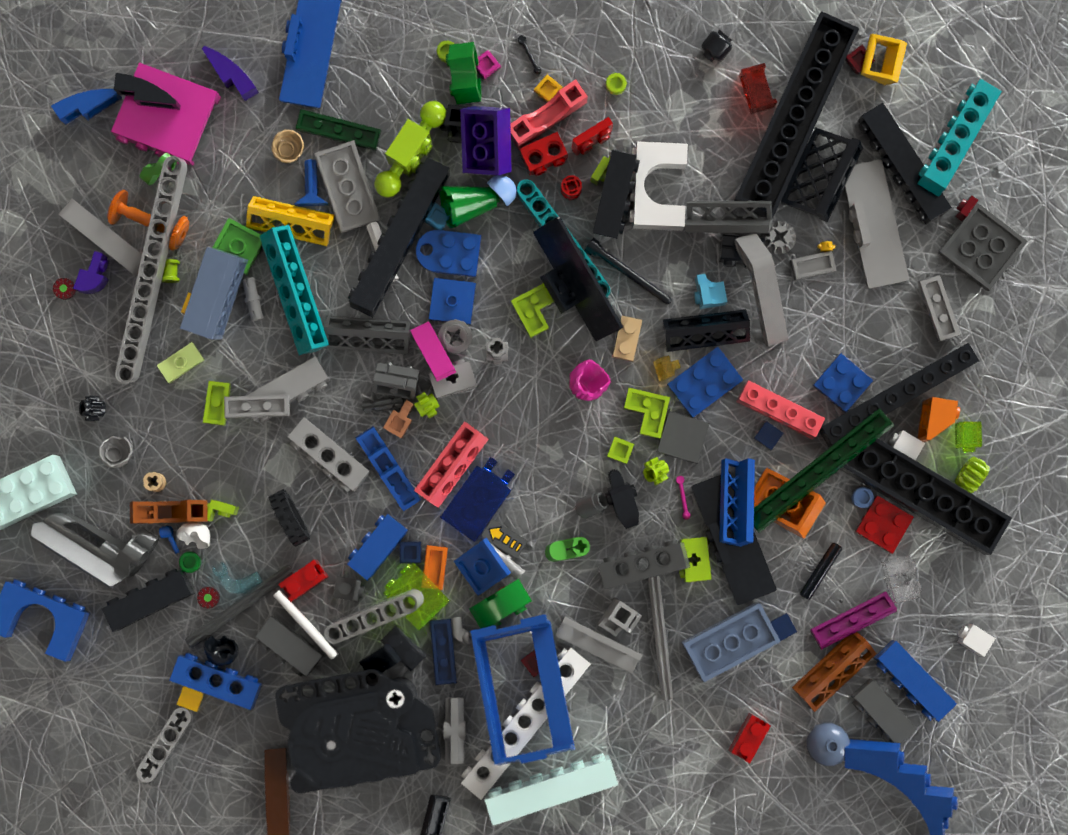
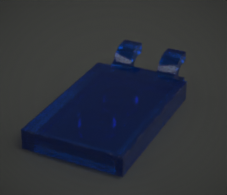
(478, 500)

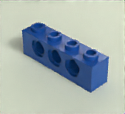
(183, 675)

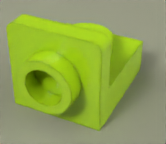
(600, 172)
(223, 509)

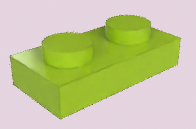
(215, 403)

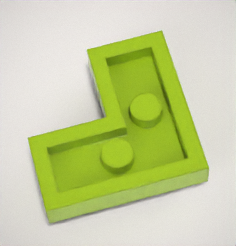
(528, 309)
(652, 406)

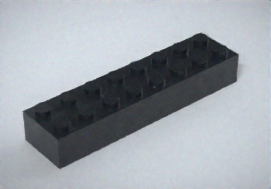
(929, 496)

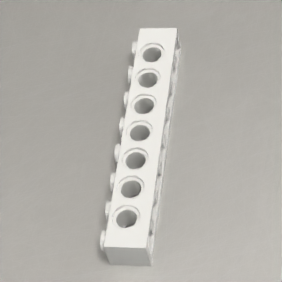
(480, 786)

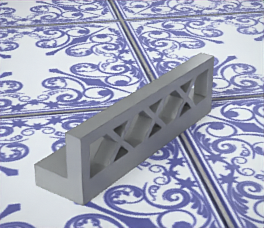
(598, 644)

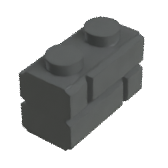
(396, 380)

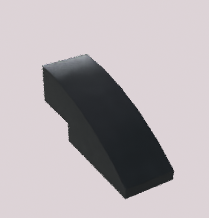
(144, 92)

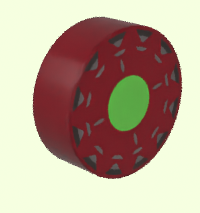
(64, 288)
(208, 597)

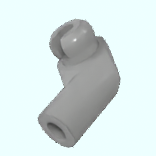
(460, 633)

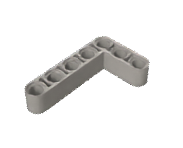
(765, 287)

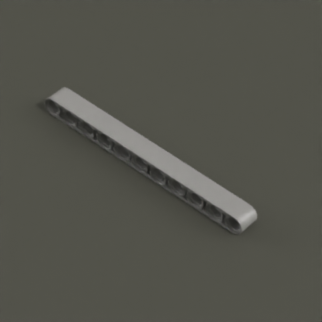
(147, 259)

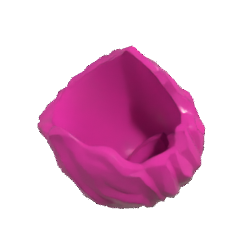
(588, 381)

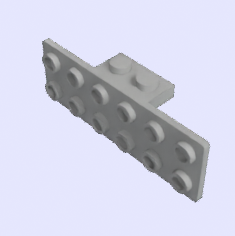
(875, 225)

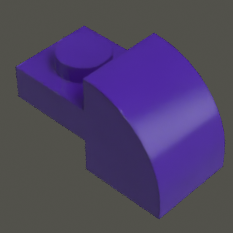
(93, 280)

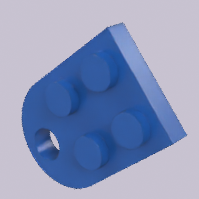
(451, 254)

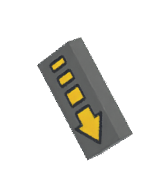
(504, 538)

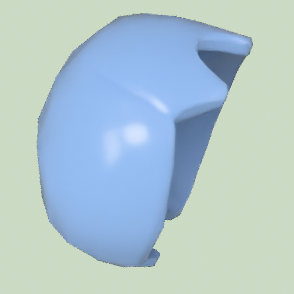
(504, 188)

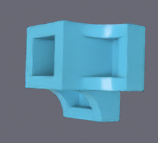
(709, 293)

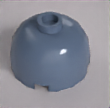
(827, 744)

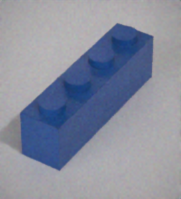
(915, 681)

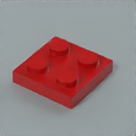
(598, 133)
(884, 524)

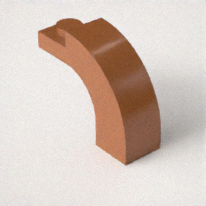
(168, 512)

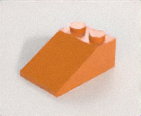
(800, 516)

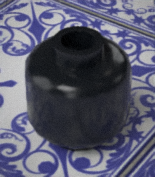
(716, 46)

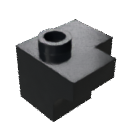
(453, 123)

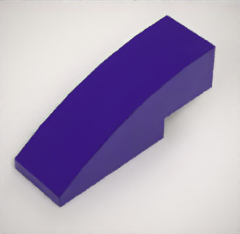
(231, 73)

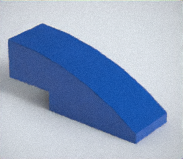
(85, 103)

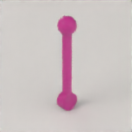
(680, 480)

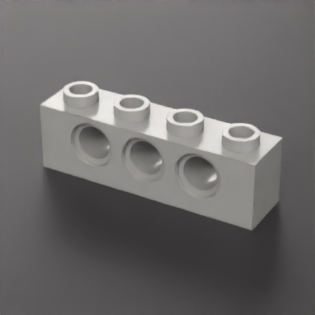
(306, 430)

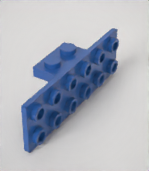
(308, 51)

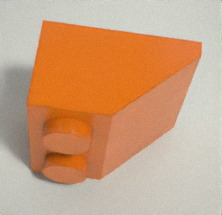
(936, 416)

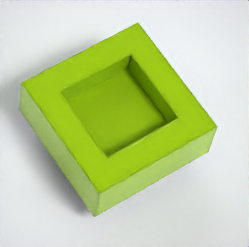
(620, 450)

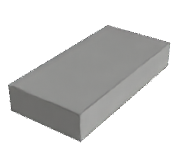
(813, 265)

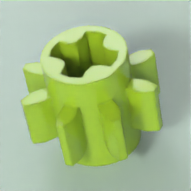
(426, 405)
(656, 471)

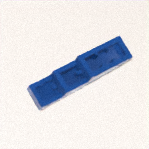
(388, 468)

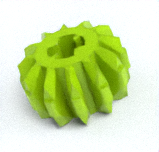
(972, 474)

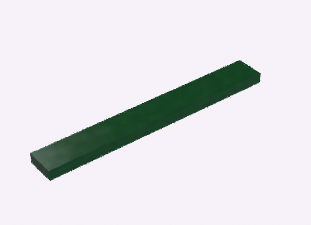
(821, 469)

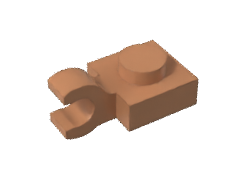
(398, 421)

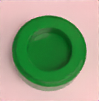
(190, 562)

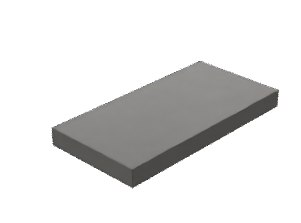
(347, 186)

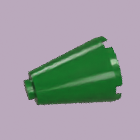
(466, 203)

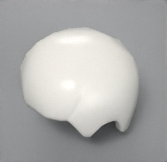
(194, 532)

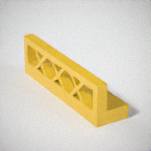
(290, 215)

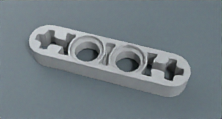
(163, 743)

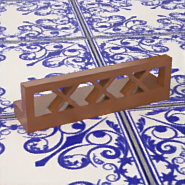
(832, 668)

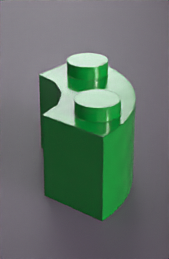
(462, 63)
(501, 604)

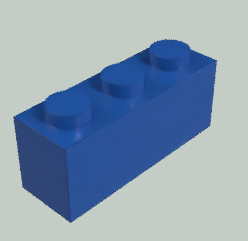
(377, 546)

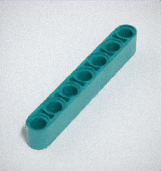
(549, 214)

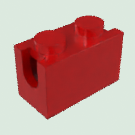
(303, 580)
(749, 737)

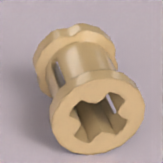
(148, 484)

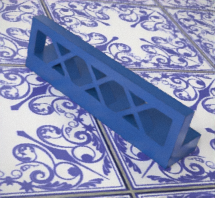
(741, 503)

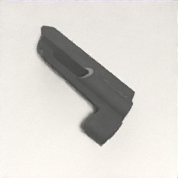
(108, 561)

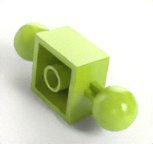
(409, 148)

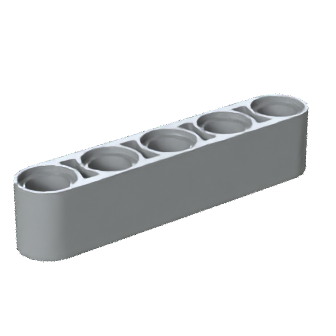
(102, 236)
(382, 612)

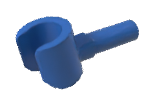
(167, 532)

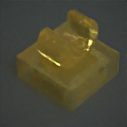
(665, 368)

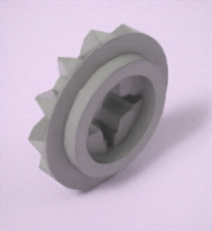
(779, 247)
(458, 345)

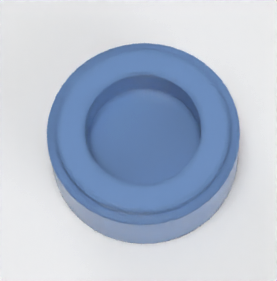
(862, 497)

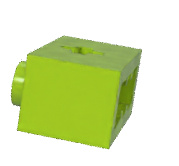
(701, 570)

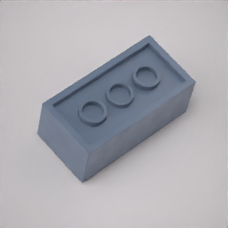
(214, 294)
(730, 641)

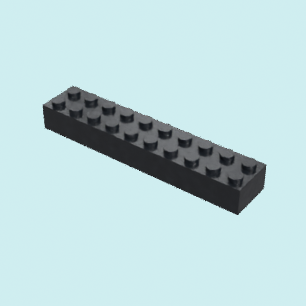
(797, 112)

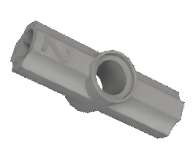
(497, 351)
(454, 730)

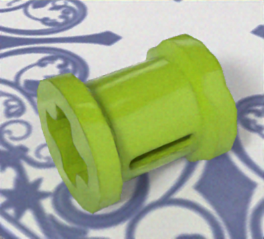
(170, 272)

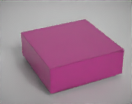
(487, 65)

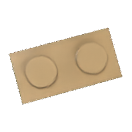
(627, 339)

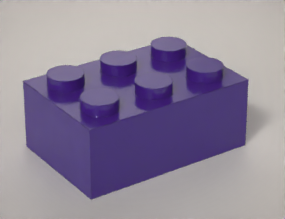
(486, 140)

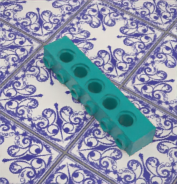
(985, 96)
(294, 289)

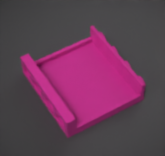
(163, 128)

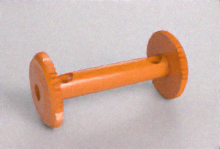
(119, 207)

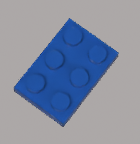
(705, 382)

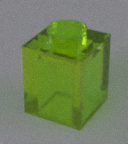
(968, 436)

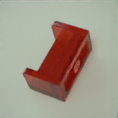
(756, 89)

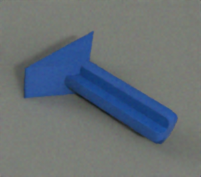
(311, 190)

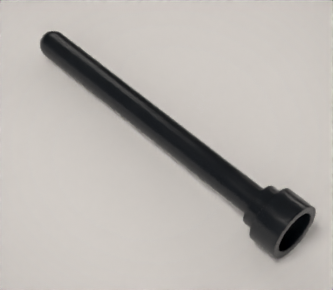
(596, 249)

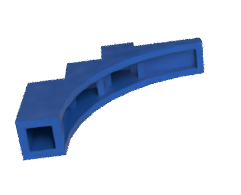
(887, 762)

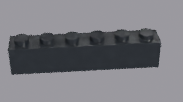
(902, 161)

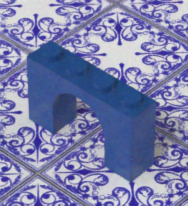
(68, 618)

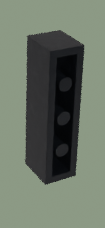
(614, 194)
(147, 601)

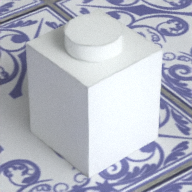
(906, 444)
(975, 639)

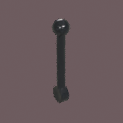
(522, 40)

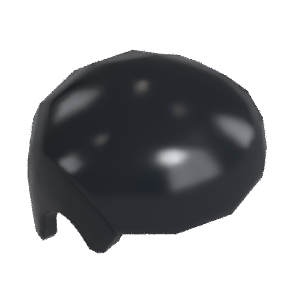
(220, 651)

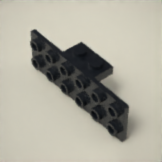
(573, 282)
(743, 565)

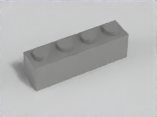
(295, 383)

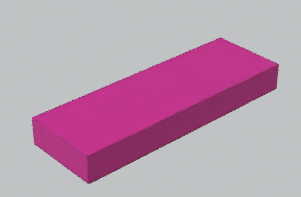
(433, 351)

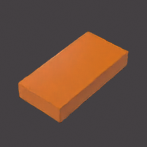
(435, 564)

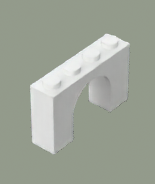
(646, 212)

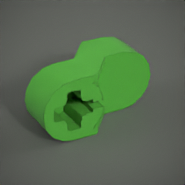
(152, 171)
(557, 550)

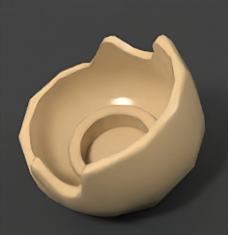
(287, 146)

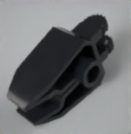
(622, 498)

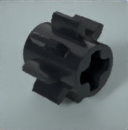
(92, 408)

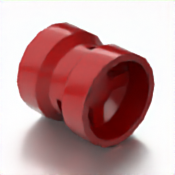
(573, 190)

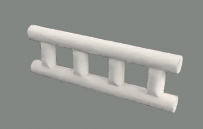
(305, 624)

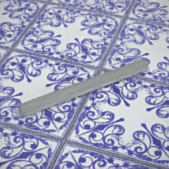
(660, 638)

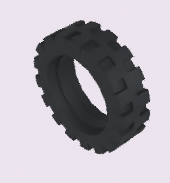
(289, 518)

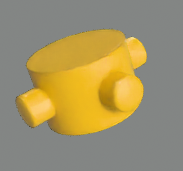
(826, 246)

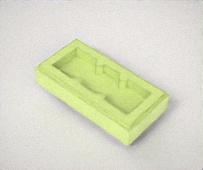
(180, 362)

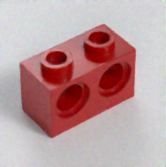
(540, 149)

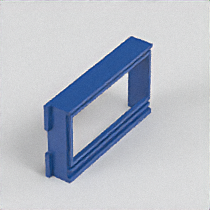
(551, 686)

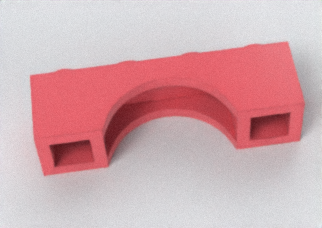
(559, 107)

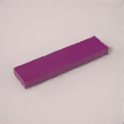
(853, 620)

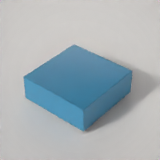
(437, 217)

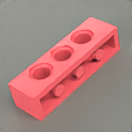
(780, 410)
(451, 464)

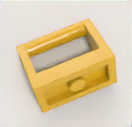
(892, 60)

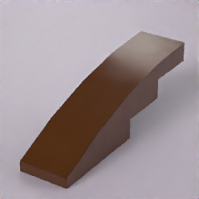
(277, 792)

